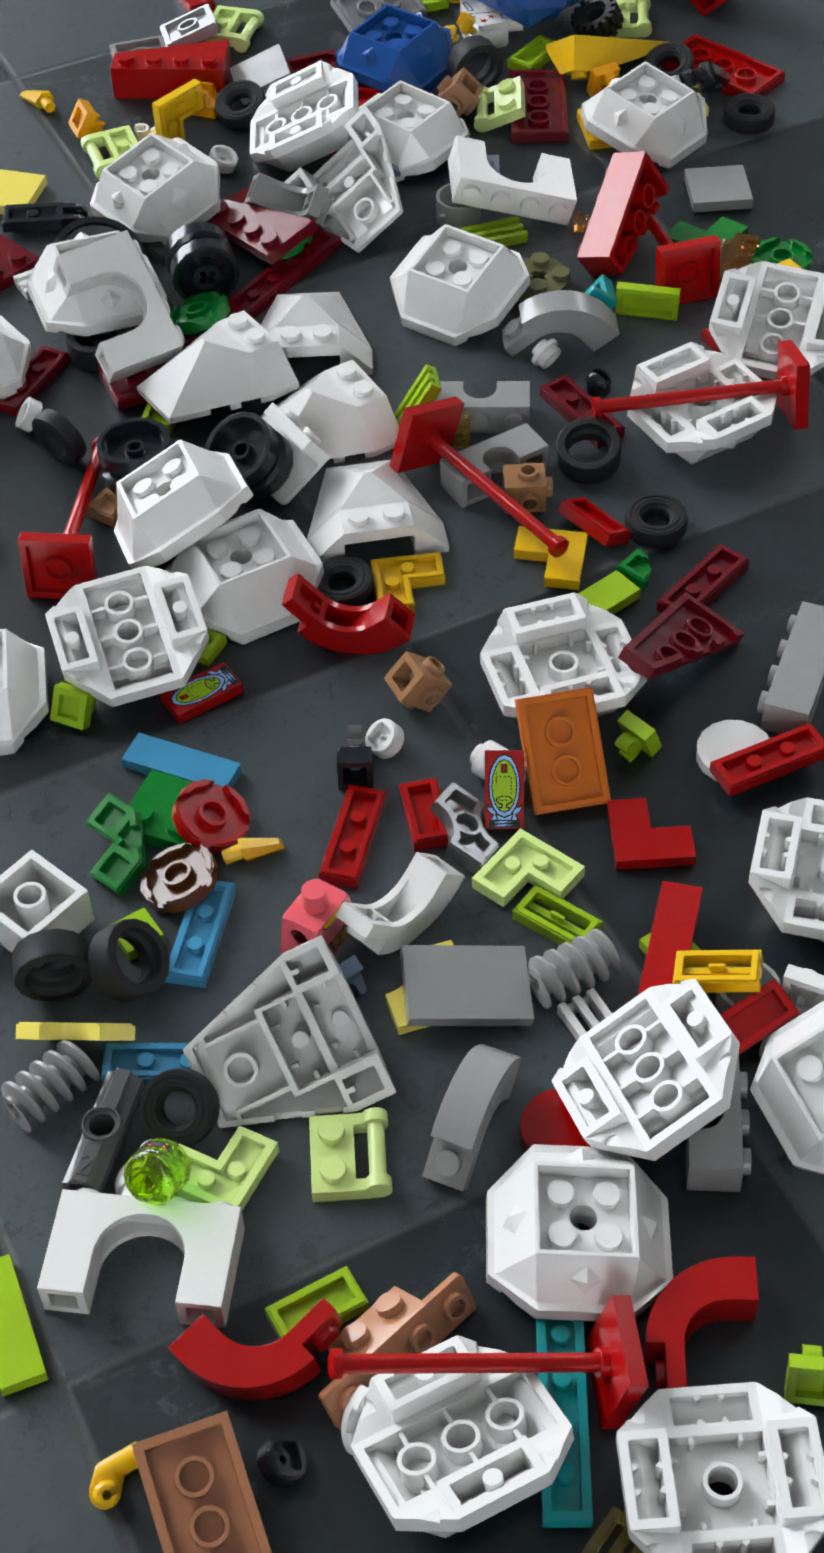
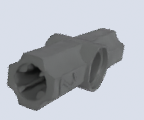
(111, 1114)

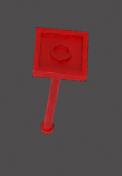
(687, 264)
(791, 389)
(428, 436)
(59, 561)
(611, 1357)

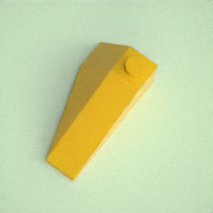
(580, 53)

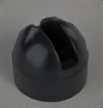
(598, 383)

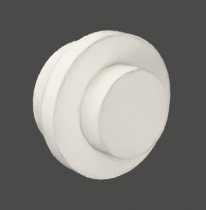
(545, 353)

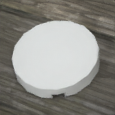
(724, 739)

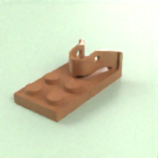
(200, 1489)

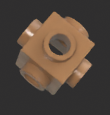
(461, 91)
(527, 485)
(418, 681)

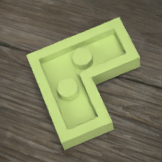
(525, 861)
(235, 1172)

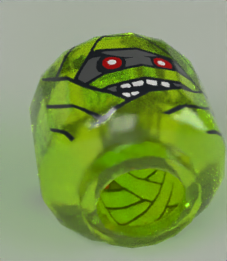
(157, 1171)

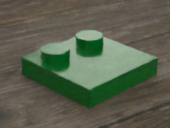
(155, 804)

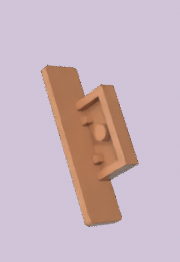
(397, 1325)

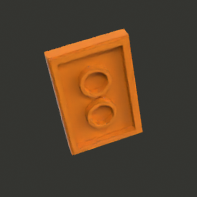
(562, 751)

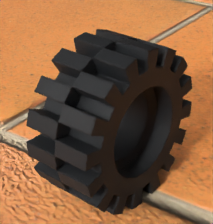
(597, 18)

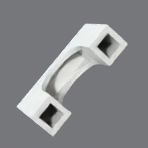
(478, 185)
(119, 263)
(95, 1223)

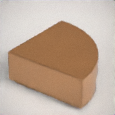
(104, 508)

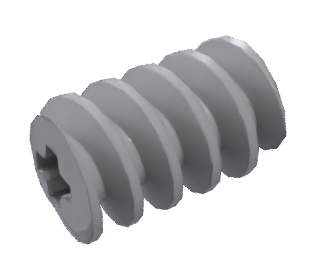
(570, 965)
(46, 1082)

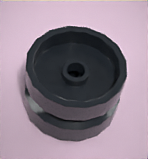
(201, 260)
(128, 446)
(256, 449)

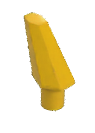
(39, 99)
(251, 849)

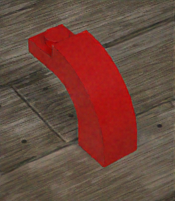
(344, 627)
(696, 1297)
(257, 1370)

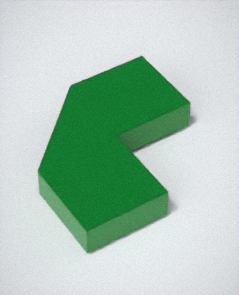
(723, 228)
(126, 855)

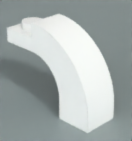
(407, 908)

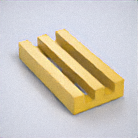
(718, 977)

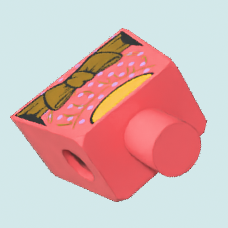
(315, 915)

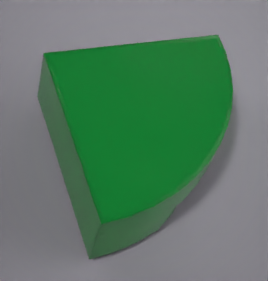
(636, 569)

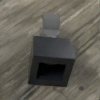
(355, 761)

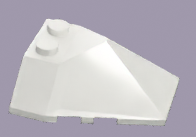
(359, 182)
(318, 327)
(219, 369)
(344, 412)
(371, 505)
(291, 1045)

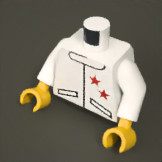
(483, 20)

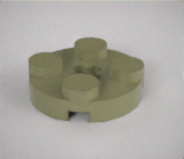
(545, 275)

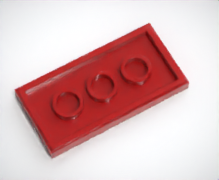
(745, 72)

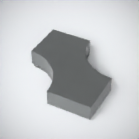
(467, 837)

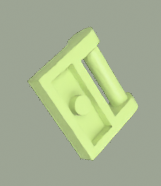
(229, 20)
(643, 27)
(508, 104)
(116, 141)
(334, 1156)

